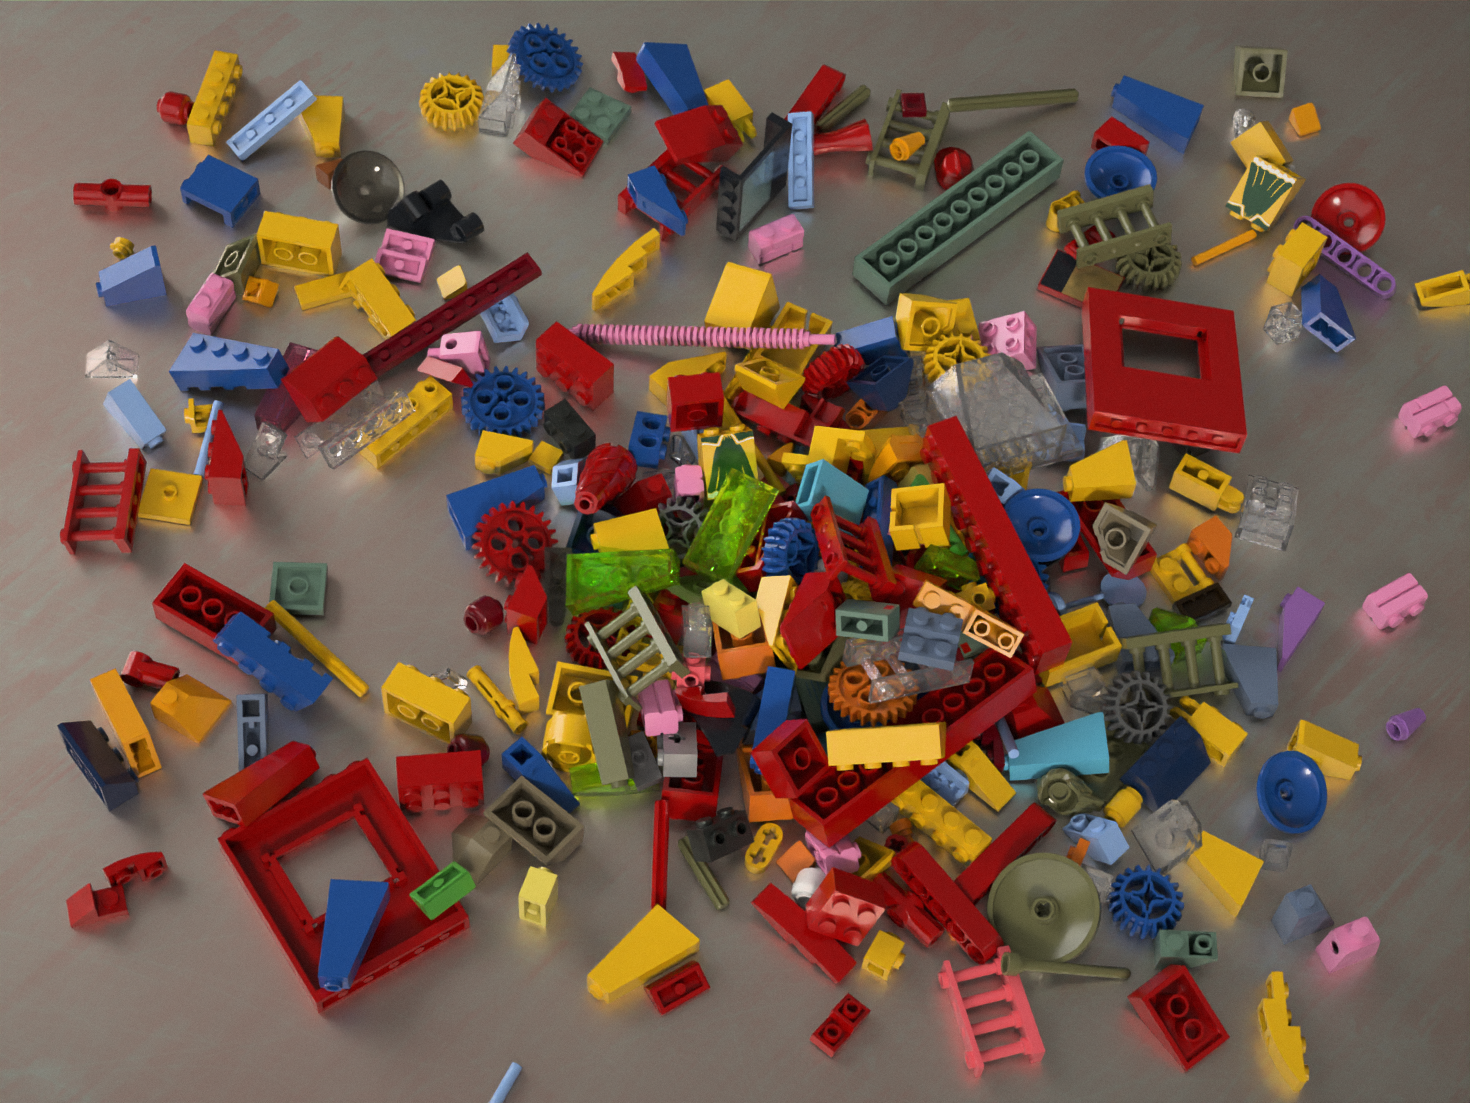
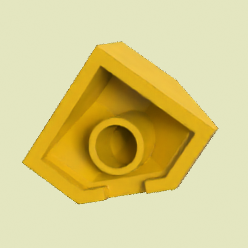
(923, 319)

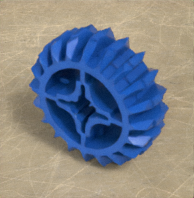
(790, 549)
(1167, 901)

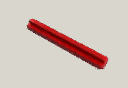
(660, 853)

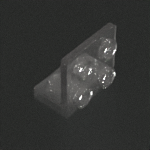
(1144, 457)

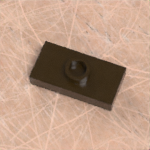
(1203, 603)

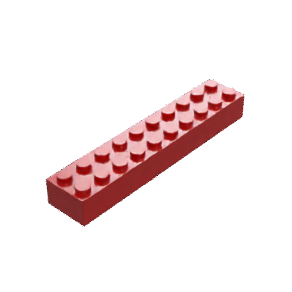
(995, 545)
(849, 797)

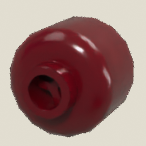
(483, 615)
(470, 742)

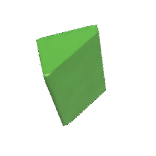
(443, 890)

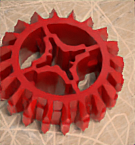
(830, 372)
(591, 656)

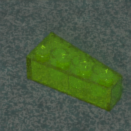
(606, 577)

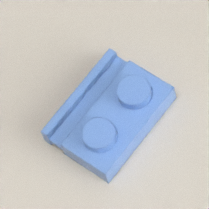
(1237, 619)

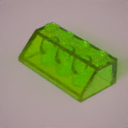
(730, 527)

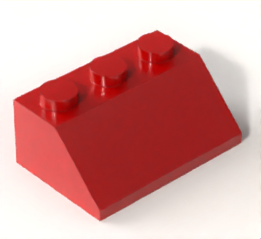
(328, 380)

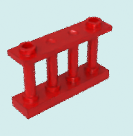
(666, 165)
(125, 512)
(866, 539)

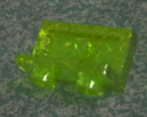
(949, 566)

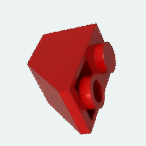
(1118, 134)

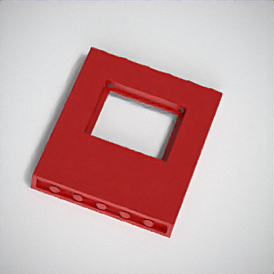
(1161, 404)
(314, 811)

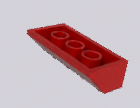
(1087, 514)

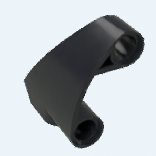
(434, 216)
(729, 733)

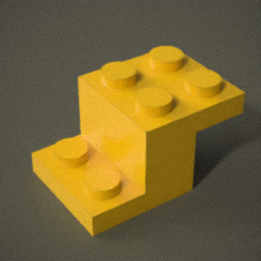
(835, 447)

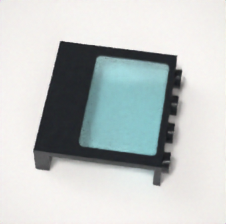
(748, 194)

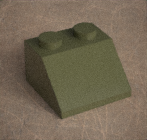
(1259, 71)

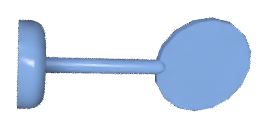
(1112, 591)

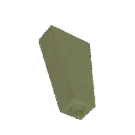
(608, 732)

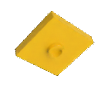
(170, 496)

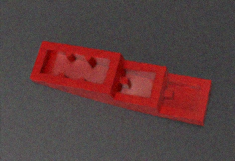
(791, 925)

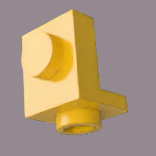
(197, 416)

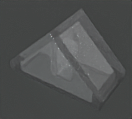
(112, 361)

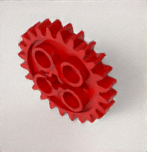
(529, 527)

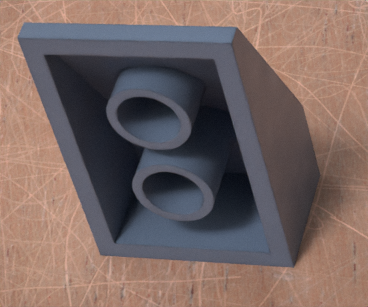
(1065, 374)

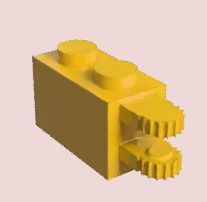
(736, 107)
(1206, 485)
(1219, 734)

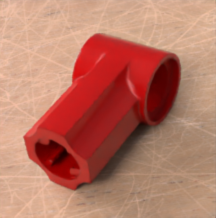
(142, 670)

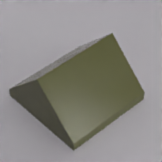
(239, 262)

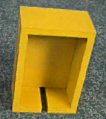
(796, 359)
(1085, 629)

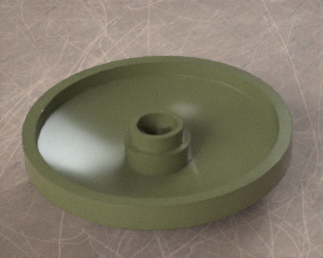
(1045, 907)

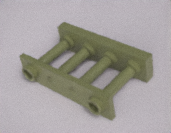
(925, 154)
(1109, 208)
(1188, 639)
(661, 643)

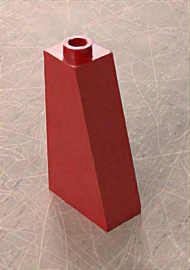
(262, 784)

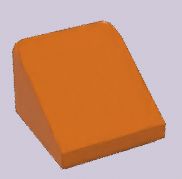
(795, 860)

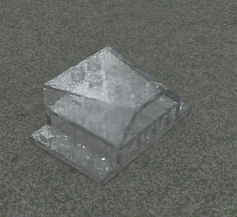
(1003, 411)

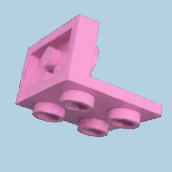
(1011, 335)

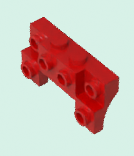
(788, 423)

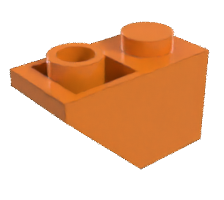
(1212, 545)

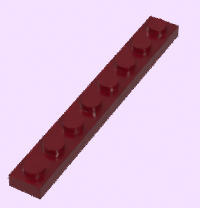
(452, 314)

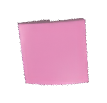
(405, 255)

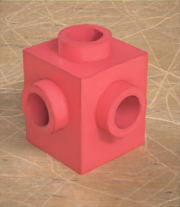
(698, 676)

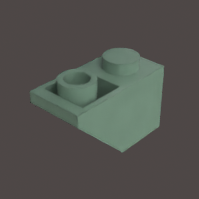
(1184, 948)

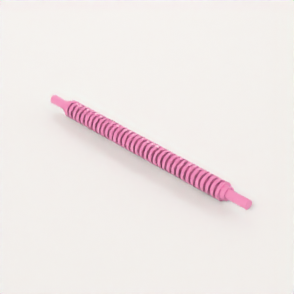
(699, 336)

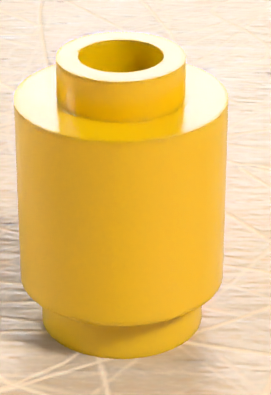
(1123, 806)

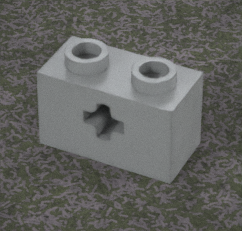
(678, 751)

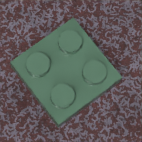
(601, 114)
(299, 587)

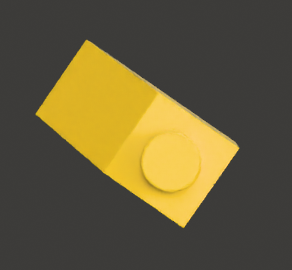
(501, 452)

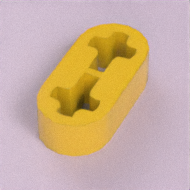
(769, 851)

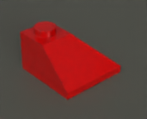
(644, 496)
(1034, 715)

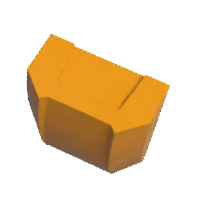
(897, 457)

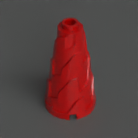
(605, 475)

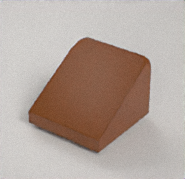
(325, 171)

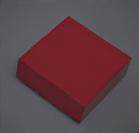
(913, 105)

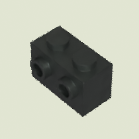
(569, 430)
(719, 835)

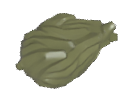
(1066, 793)

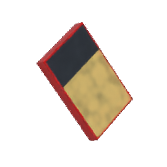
(1070, 284)

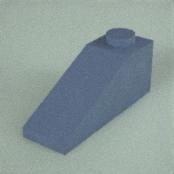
(252, 728)

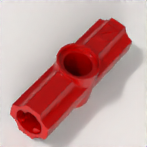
(112, 194)
(908, 911)

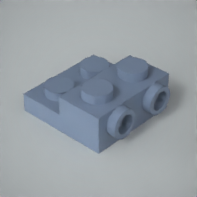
(930, 638)

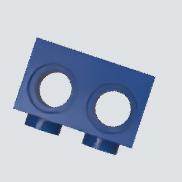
(648, 439)

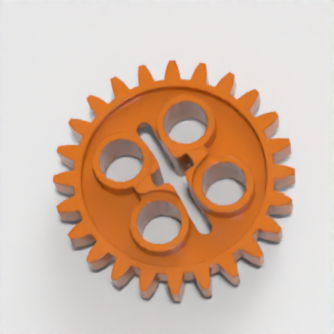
(850, 692)

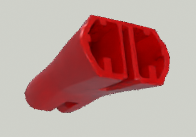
(849, 138)

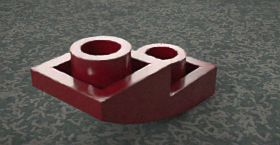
(991, 743)

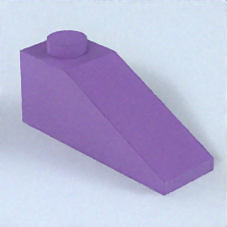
(1295, 621)

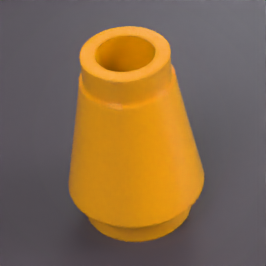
(906, 146)

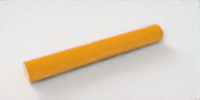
(1223, 247)

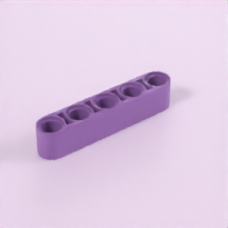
(1355, 263)

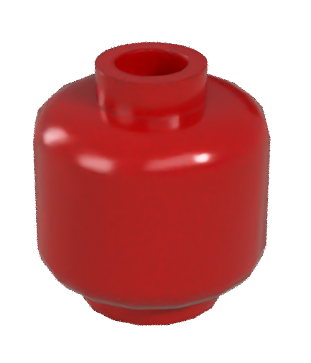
(175, 108)

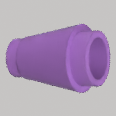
(1404, 724)

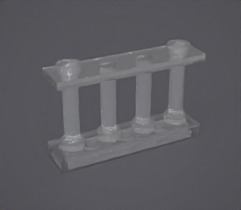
(355, 425)
(904, 683)

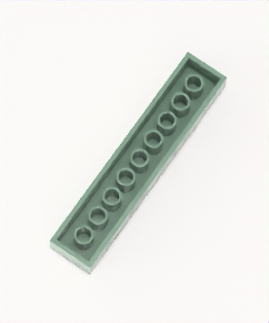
(957, 217)

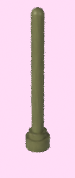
(1013, 964)

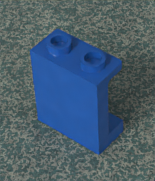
(221, 189)

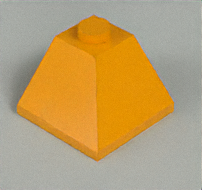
(189, 707)

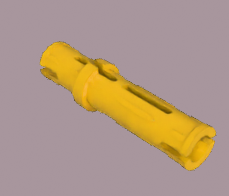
(503, 707)

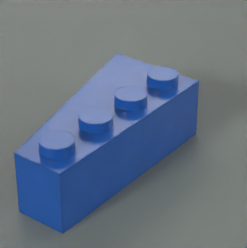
(227, 364)
(271, 662)

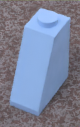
(134, 415)

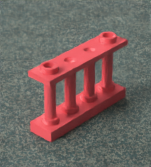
(1020, 1016)

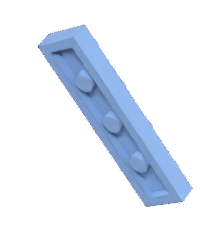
(271, 120)
(801, 161)

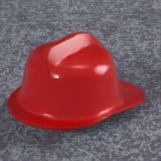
(952, 166)

